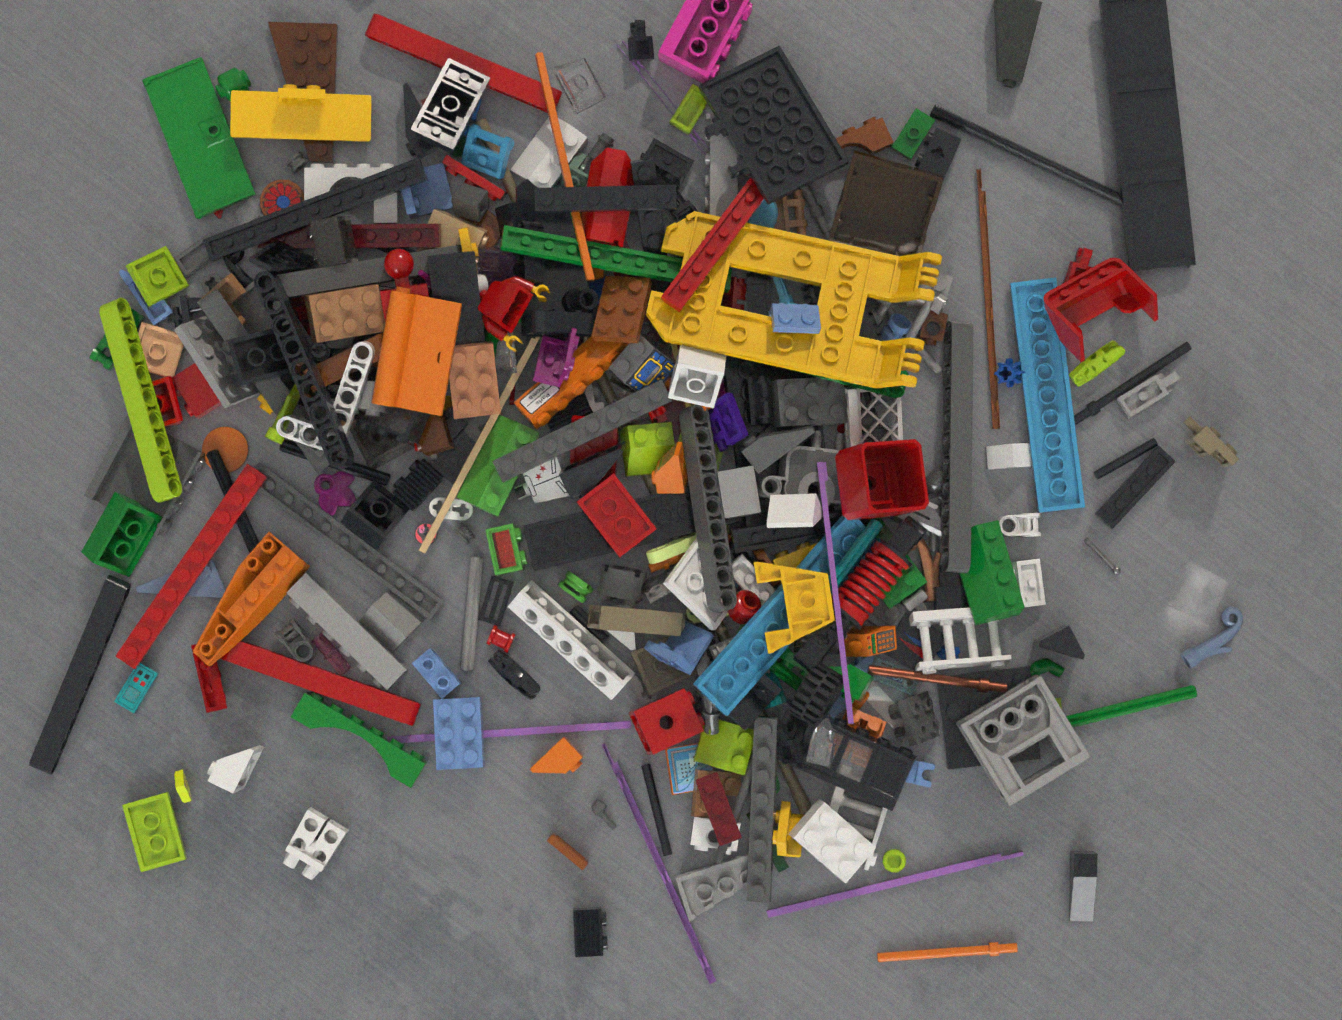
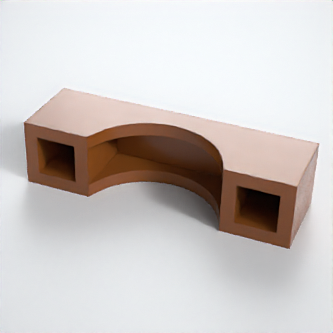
(871, 137)

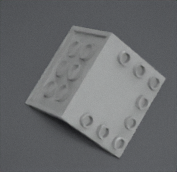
(207, 351)

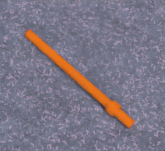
(992, 949)

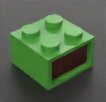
(505, 549)

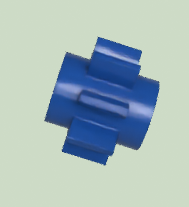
(1003, 375)

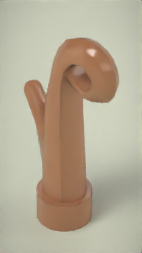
(929, 567)

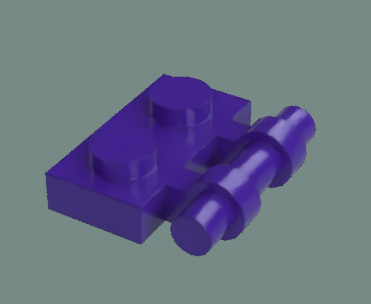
(726, 422)

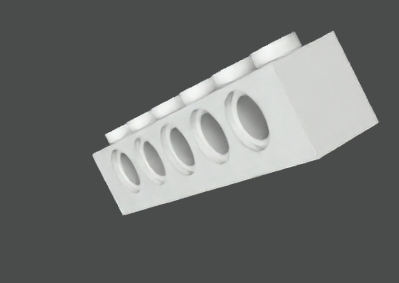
(571, 639)

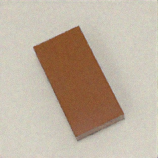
(568, 851)

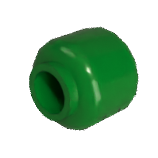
(232, 80)

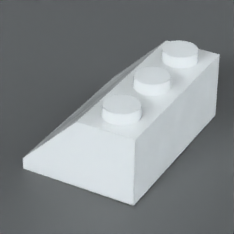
(540, 159)
(234, 770)

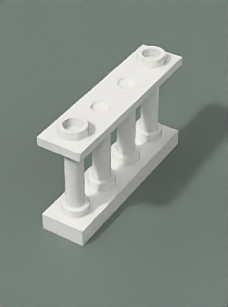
(946, 619)
(839, 799)

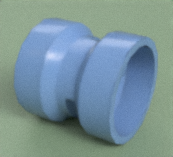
(896, 328)

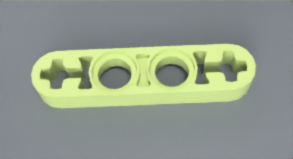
(673, 548)

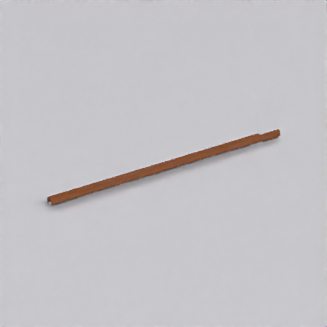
(988, 303)

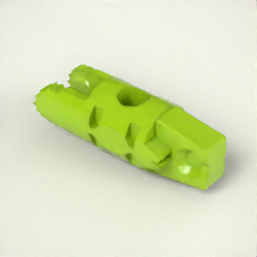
(1097, 363)

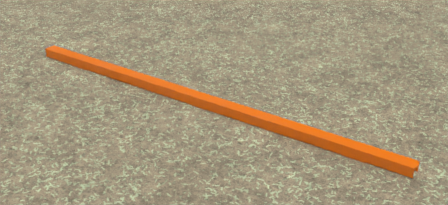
(584, 253)

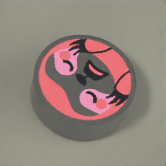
(421, 532)

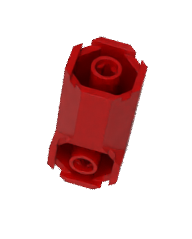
(608, 227)

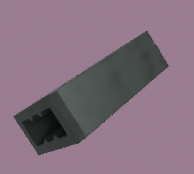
(1013, 38)

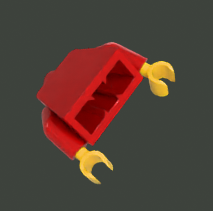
(505, 304)

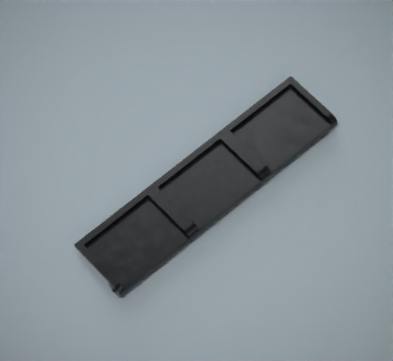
(1147, 134)

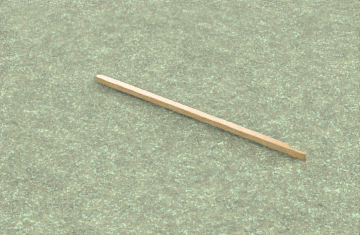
(477, 447)

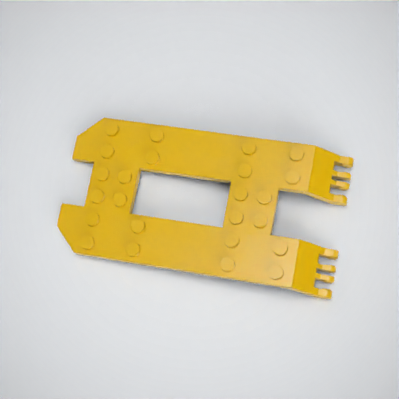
(846, 280)

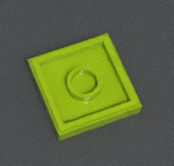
(157, 276)

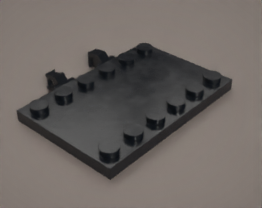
(771, 125)

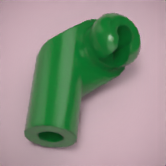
(1046, 665)

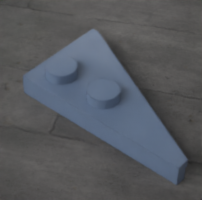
(207, 585)

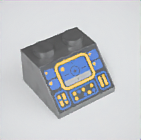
(643, 364)

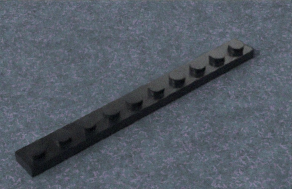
(315, 208)

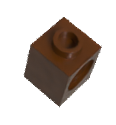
(940, 320)

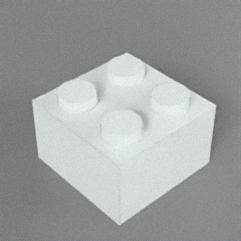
(697, 376)

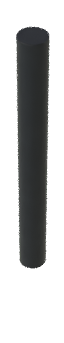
(656, 809)

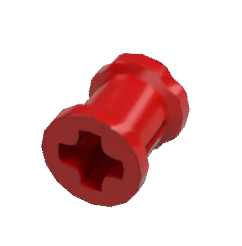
(501, 639)

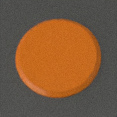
(230, 445)

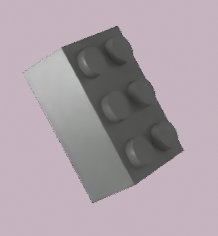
(808, 403)

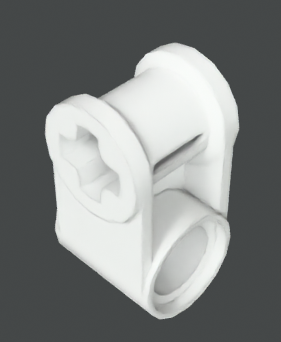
(1023, 525)

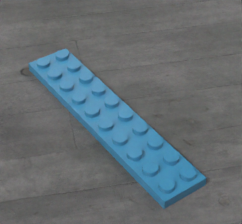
(1046, 400)
(746, 655)

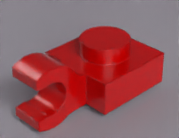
(1075, 268)
(658, 415)

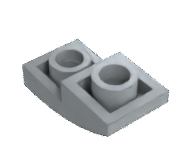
(592, 394)

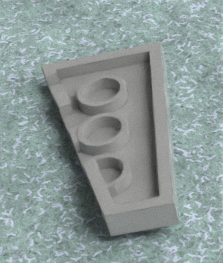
(712, 884)

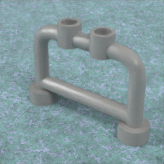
(936, 306)

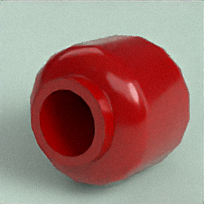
(746, 606)

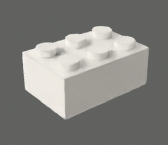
(832, 840)

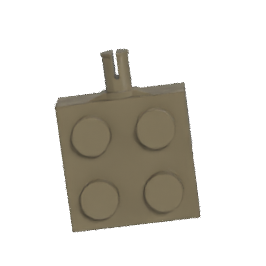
(1206, 442)

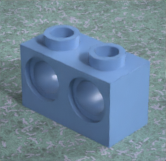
(436, 673)

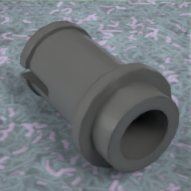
(603, 142)

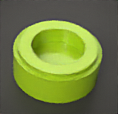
(893, 860)

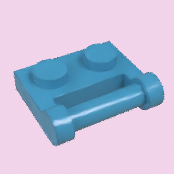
(483, 158)

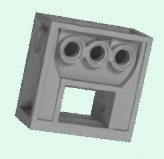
(1024, 730)

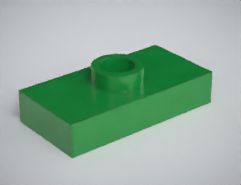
(913, 134)

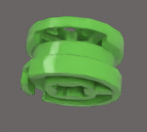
(576, 584)

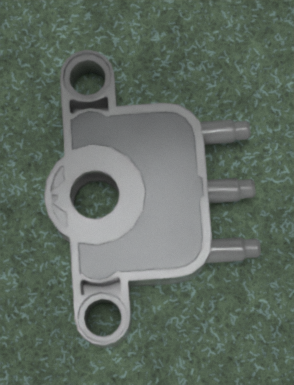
(800, 469)

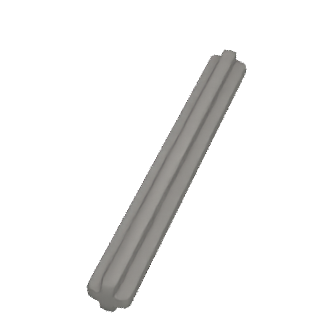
(472, 612)

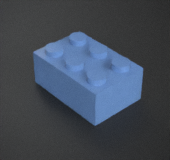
(459, 733)

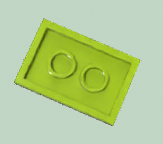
(154, 832)

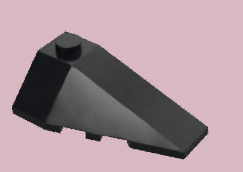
(281, 259)

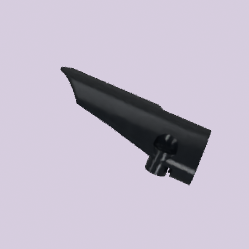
(564, 280)

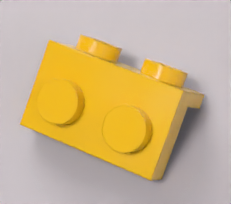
(786, 822)

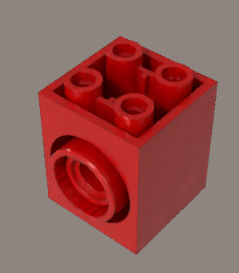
(681, 718)

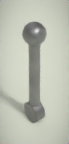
(1115, 569)

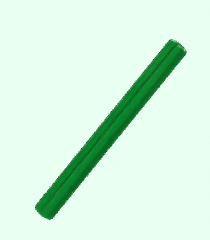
(1132, 706)

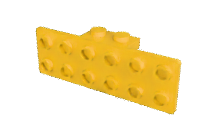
(300, 115)

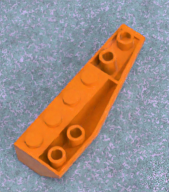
(250, 596)

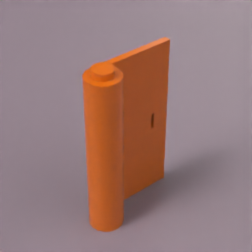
(410, 350)

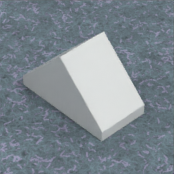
(1008, 456)

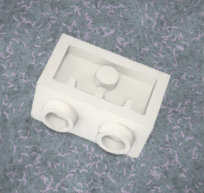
(1030, 581)

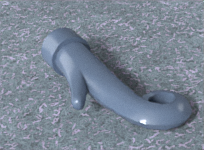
(1215, 644)

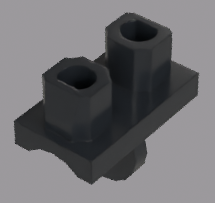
(188, 306)

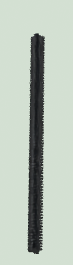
(1028, 155)

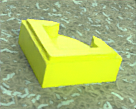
(182, 786)

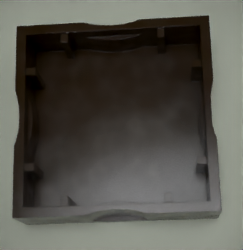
(885, 205)

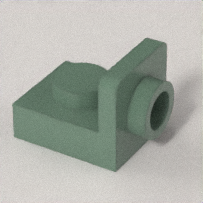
(577, 170)

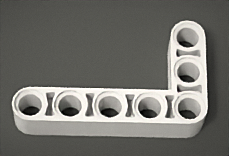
(340, 405)

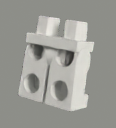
(311, 850)

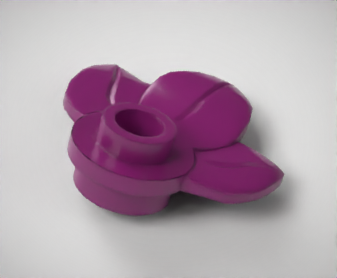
(337, 494)

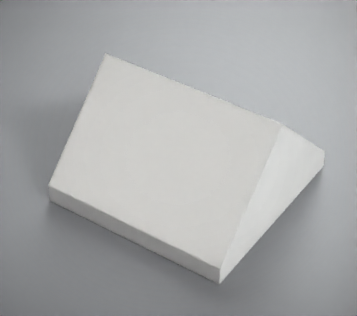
(794, 510)

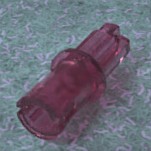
(331, 654)

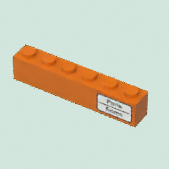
(590, 363)

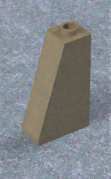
(635, 620)

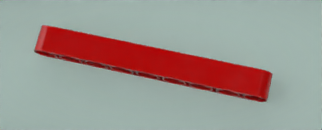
(437, 52)
(323, 682)

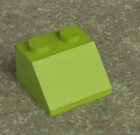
(645, 446)
(727, 749)

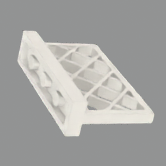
(854, 428)

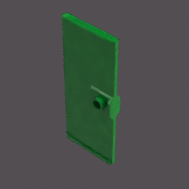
(199, 137)

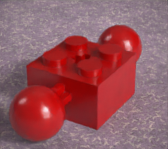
(399, 266)

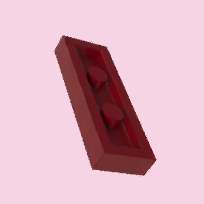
(718, 809)

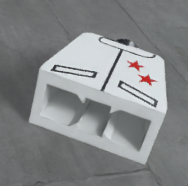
(543, 483)

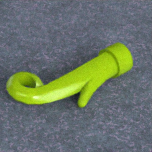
(287, 409)

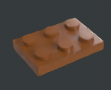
(621, 309)

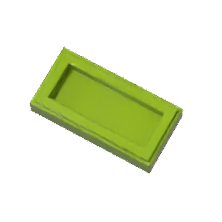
(689, 110)

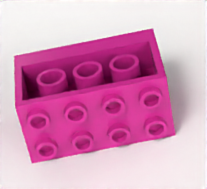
(689, 34)

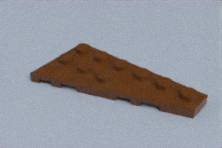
(309, 58)

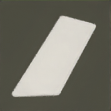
(880, 702)

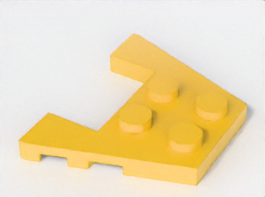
(806, 601)

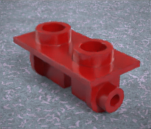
(736, 292)

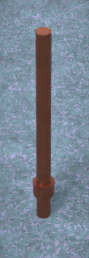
(981, 685)

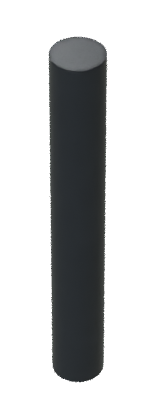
(1124, 459)

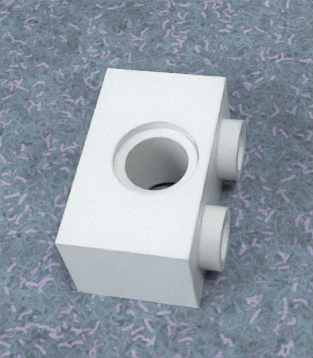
(700, 839)

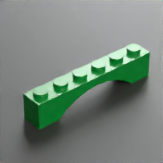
(858, 680)
(401, 764)

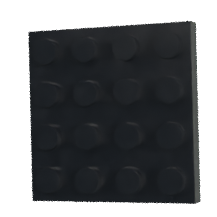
(961, 701)

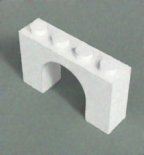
(322, 180)

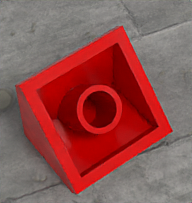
(167, 401)

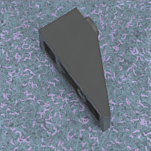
(769, 447)

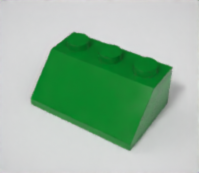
(121, 534)

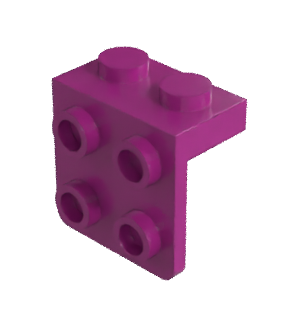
(555, 359)

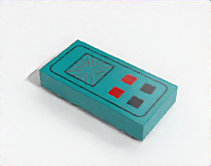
(136, 687)

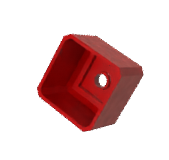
(895, 476)

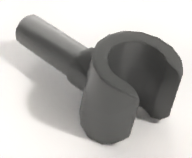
(598, 808)

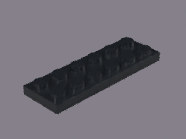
(456, 280)

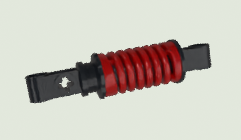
(863, 587)

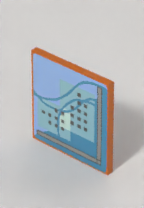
(682, 768)

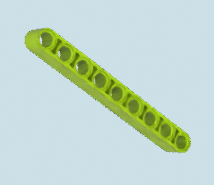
(140, 400)

